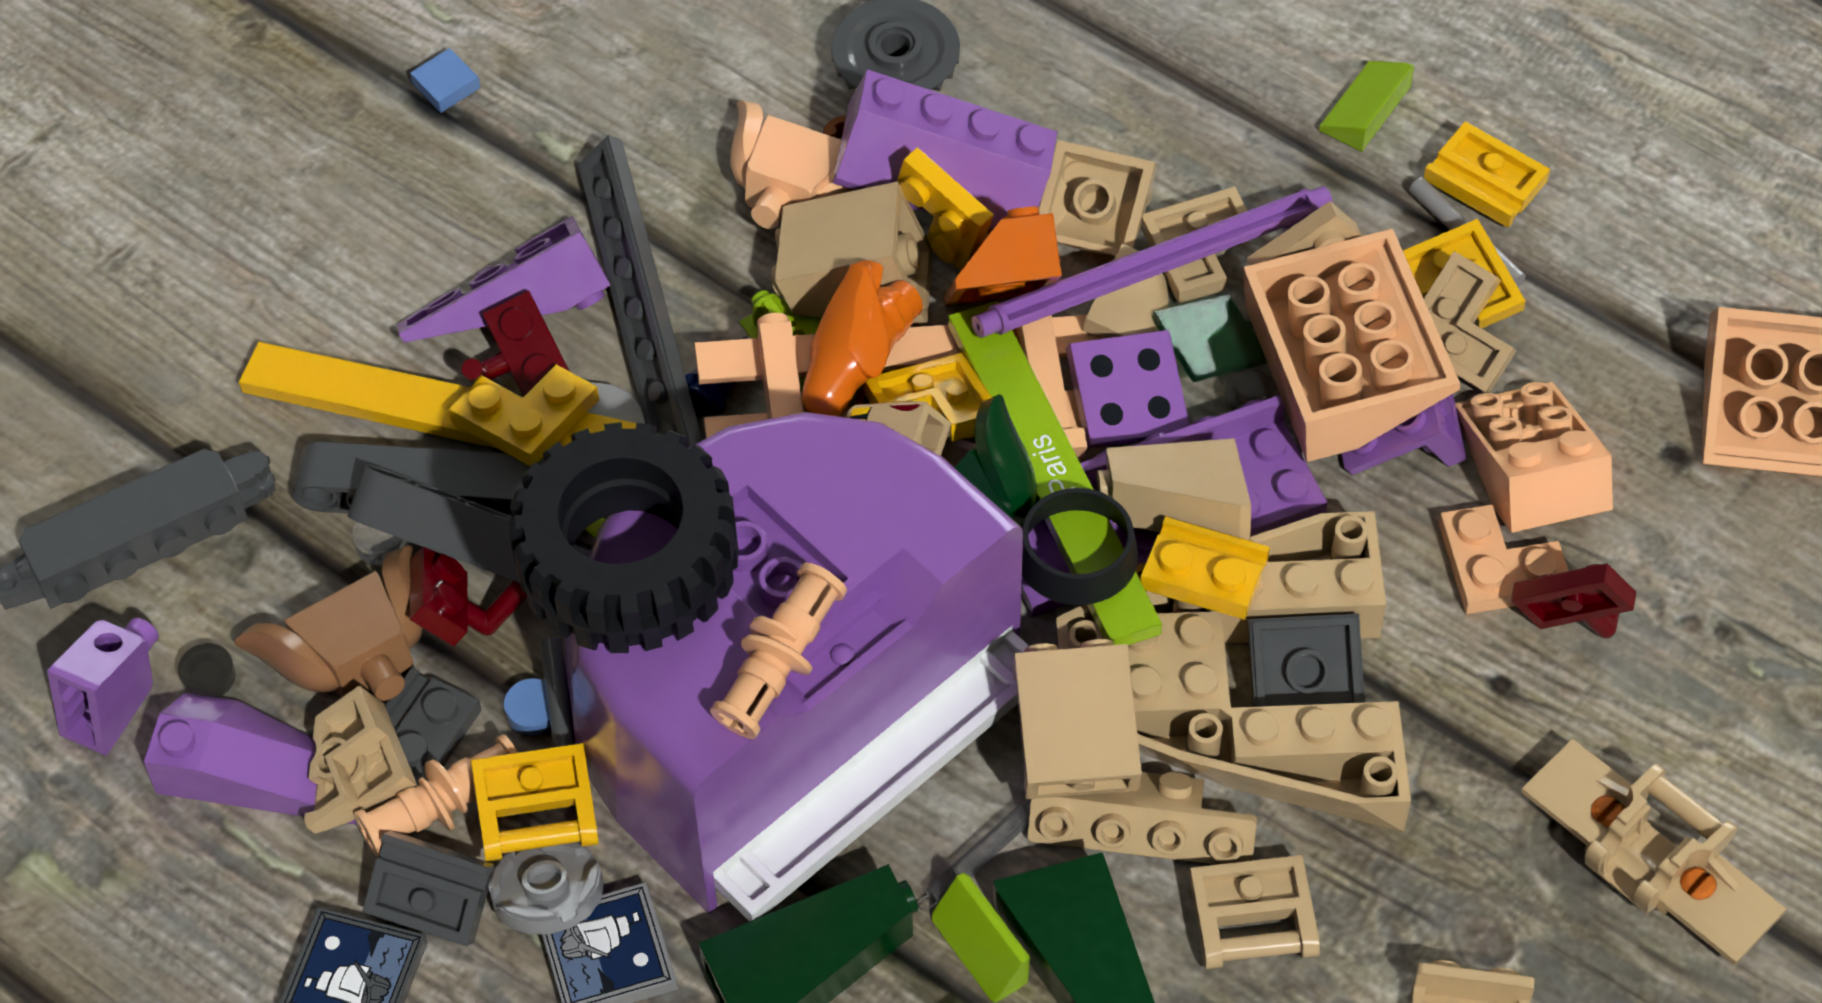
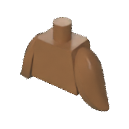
(348, 637)

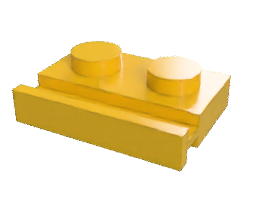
(1486, 174)
(1205, 568)

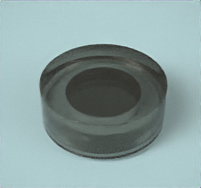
(207, 670)

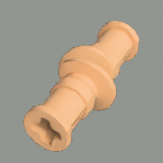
(777, 649)
(430, 800)

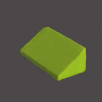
(1368, 102)
(981, 939)

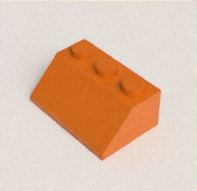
(1011, 261)

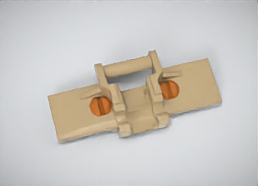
(1642, 863)

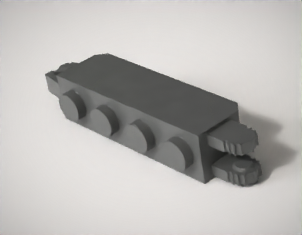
(134, 526)

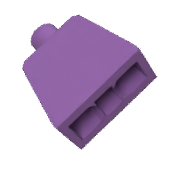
(102, 682)

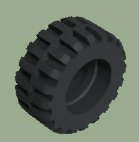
(613, 475)

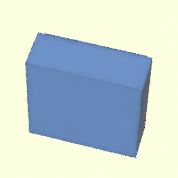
(445, 80)

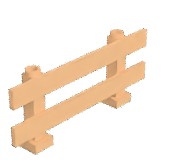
(783, 358)

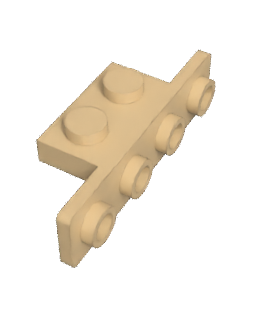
(1154, 821)

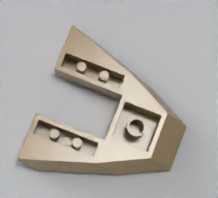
(1311, 756)

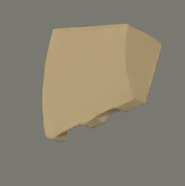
(1129, 308)
(355, 761)

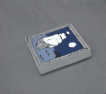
(613, 952)

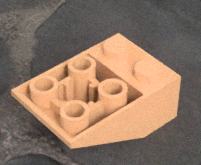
(1536, 456)

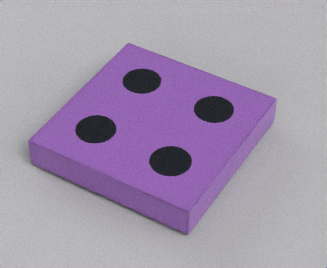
(1127, 388)

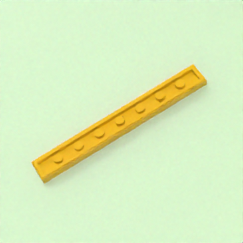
(369, 392)

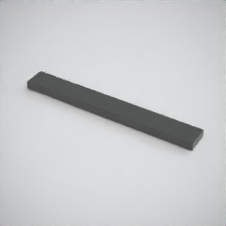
(637, 291)

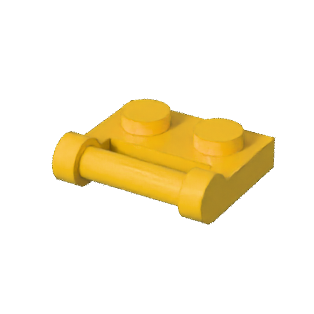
(532, 784)

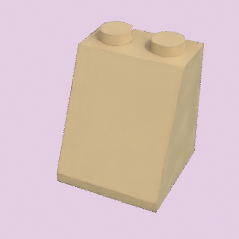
(834, 231)

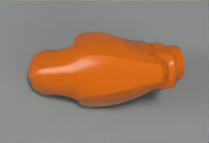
(856, 336)

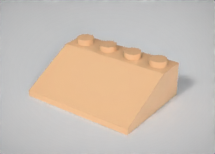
(1347, 341)
(1763, 392)

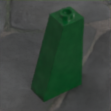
(1074, 931)
(812, 945)

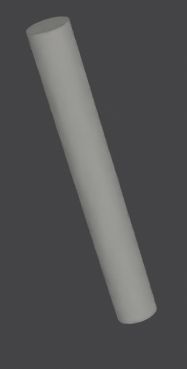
(1452, 218)

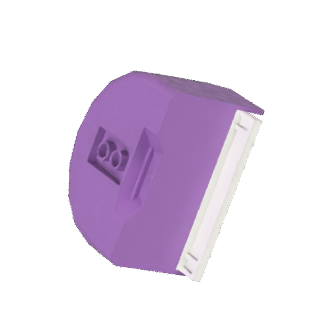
(897, 677)

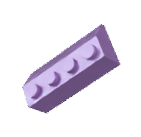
(985, 151)

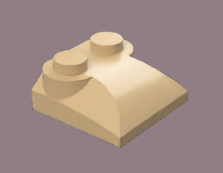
(1097, 197)

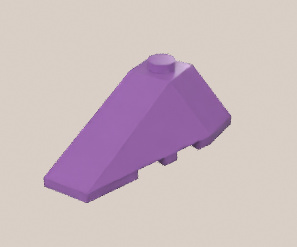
(553, 266)
(230, 756)

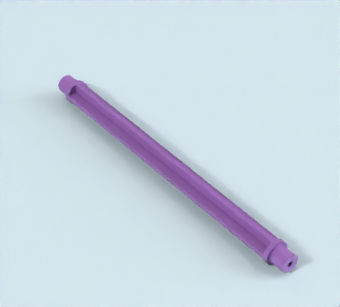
(1148, 262)

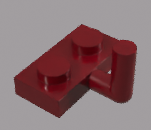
(524, 345)
(1584, 594)
(442, 603)

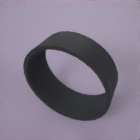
(1079, 588)

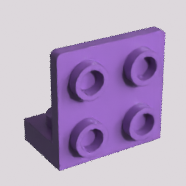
(1433, 429)

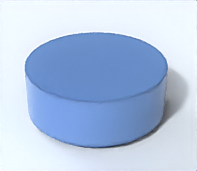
(528, 707)

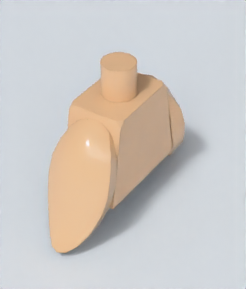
(780, 163)

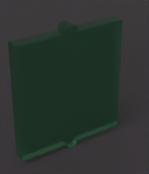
(1210, 337)

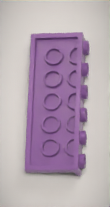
(1272, 466)

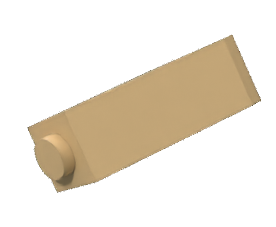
(1181, 481)

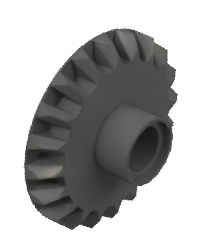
(896, 40)

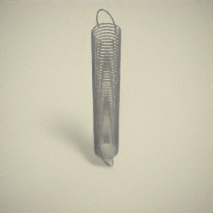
(979, 861)

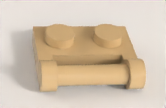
(1253, 894)

